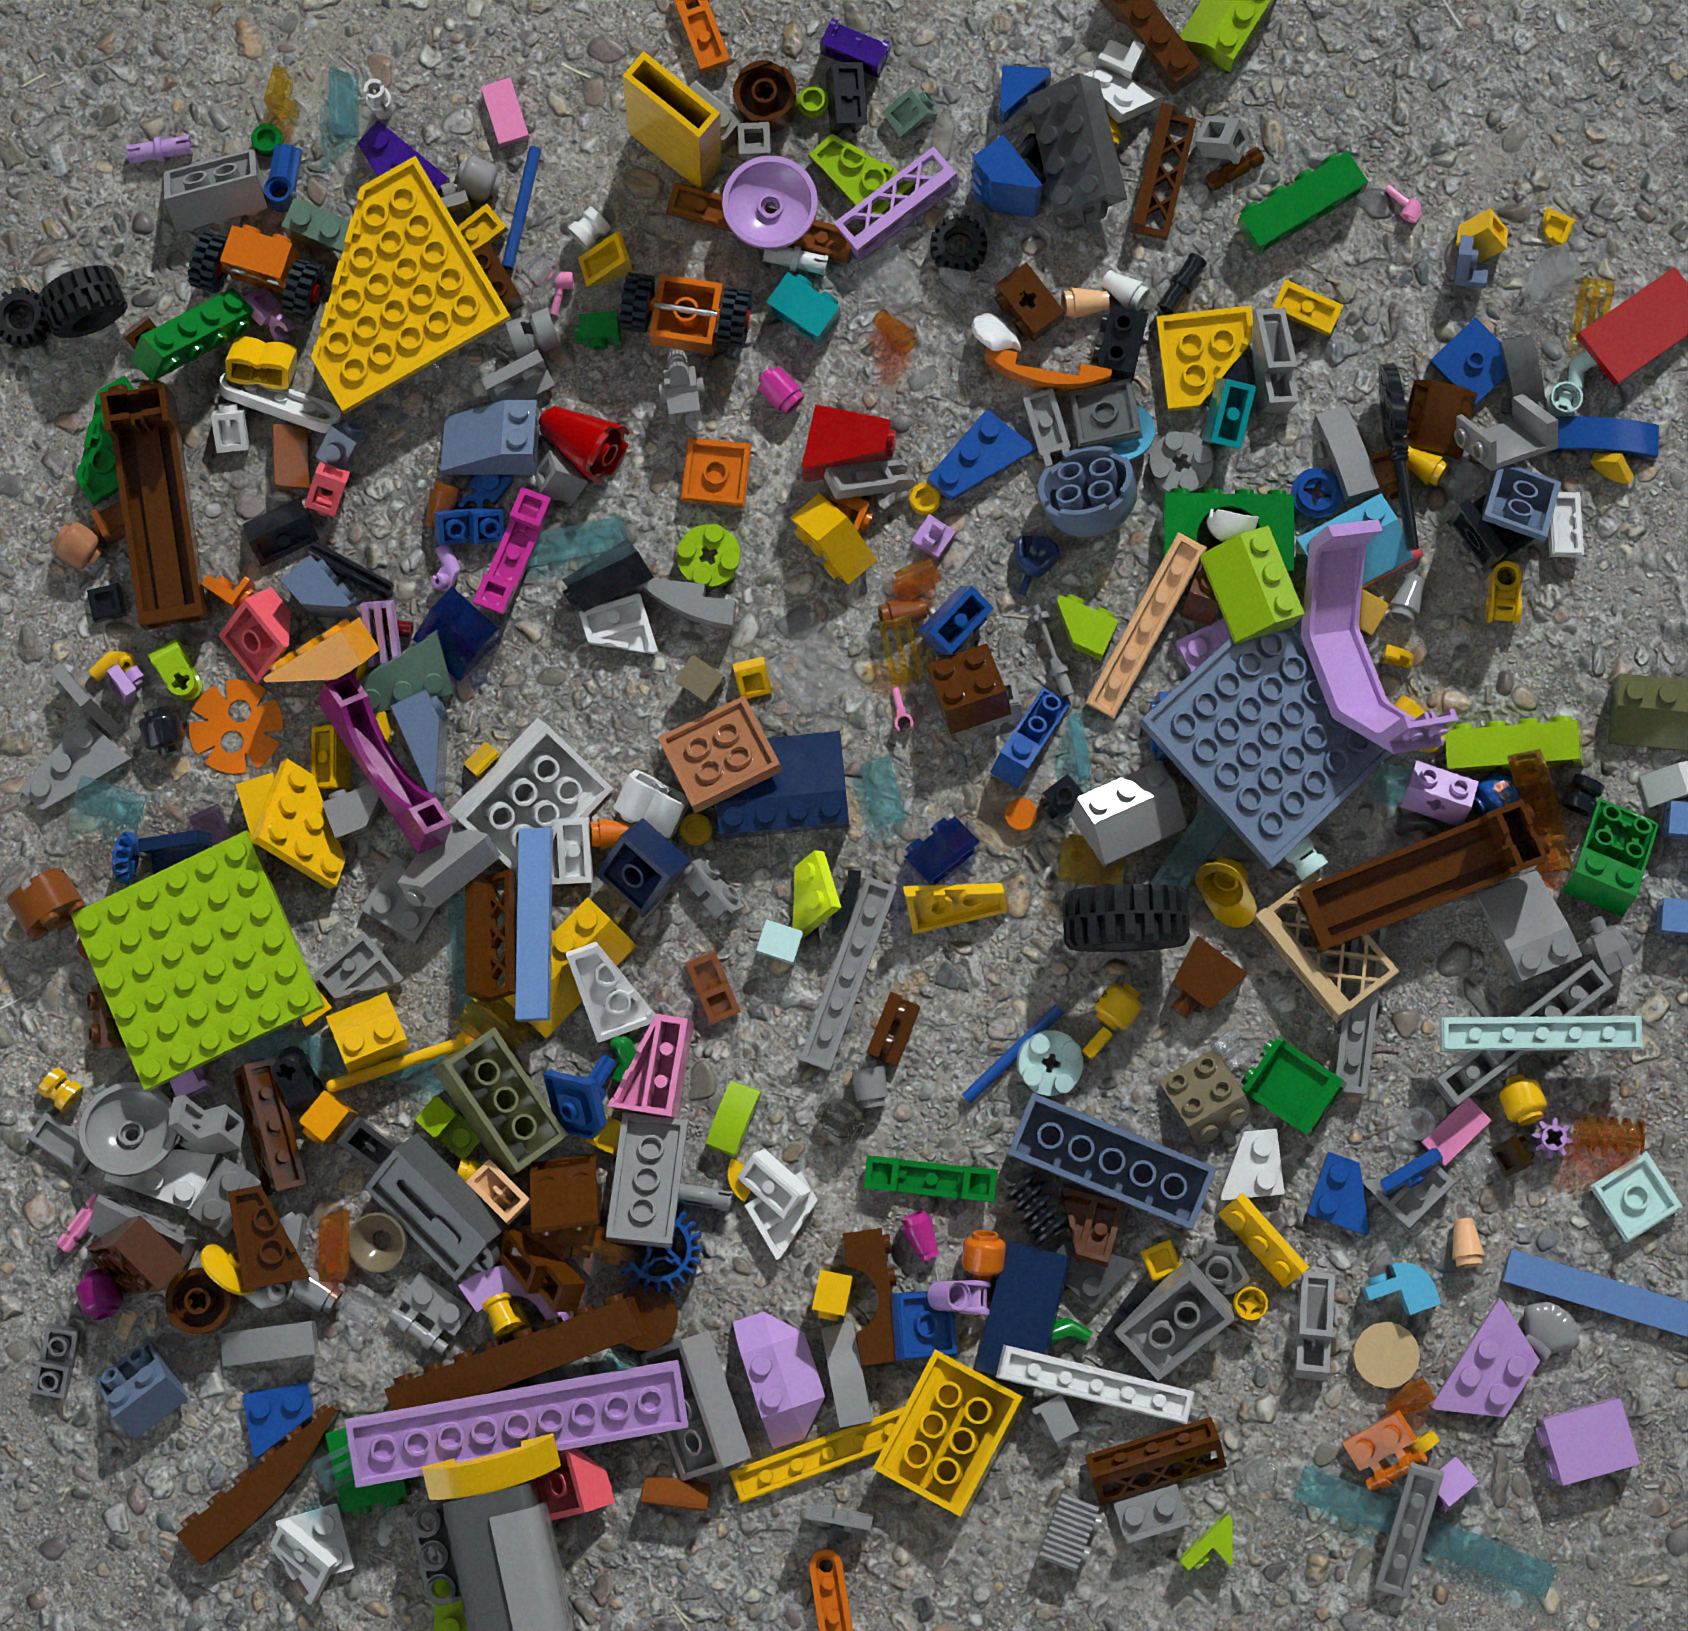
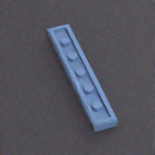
(534, 924)
(1596, 1292)

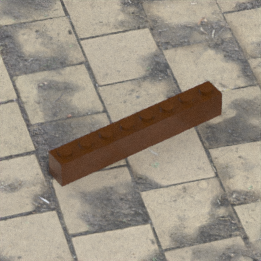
(523, 1357)

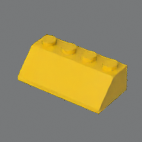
(581, 928)

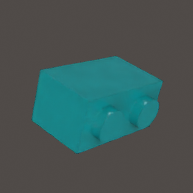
(804, 307)
(1228, 413)

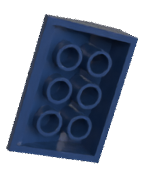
(799, 799)

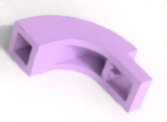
(499, 1280)

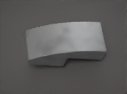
(1522, 368)
(56, 1361)

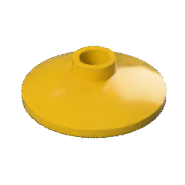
(224, 1268)

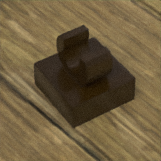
(1512, 1156)

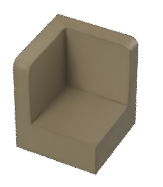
(700, 680)

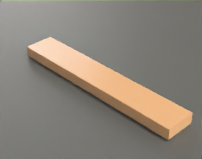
(1145, 625)

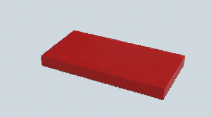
(1639, 328)

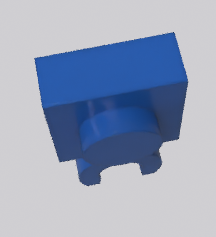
(487, 488)

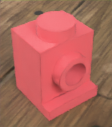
(330, 478)

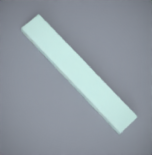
(1541, 1033)

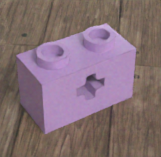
(1439, 794)

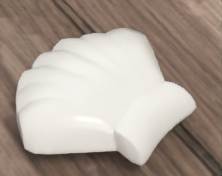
(995, 332)

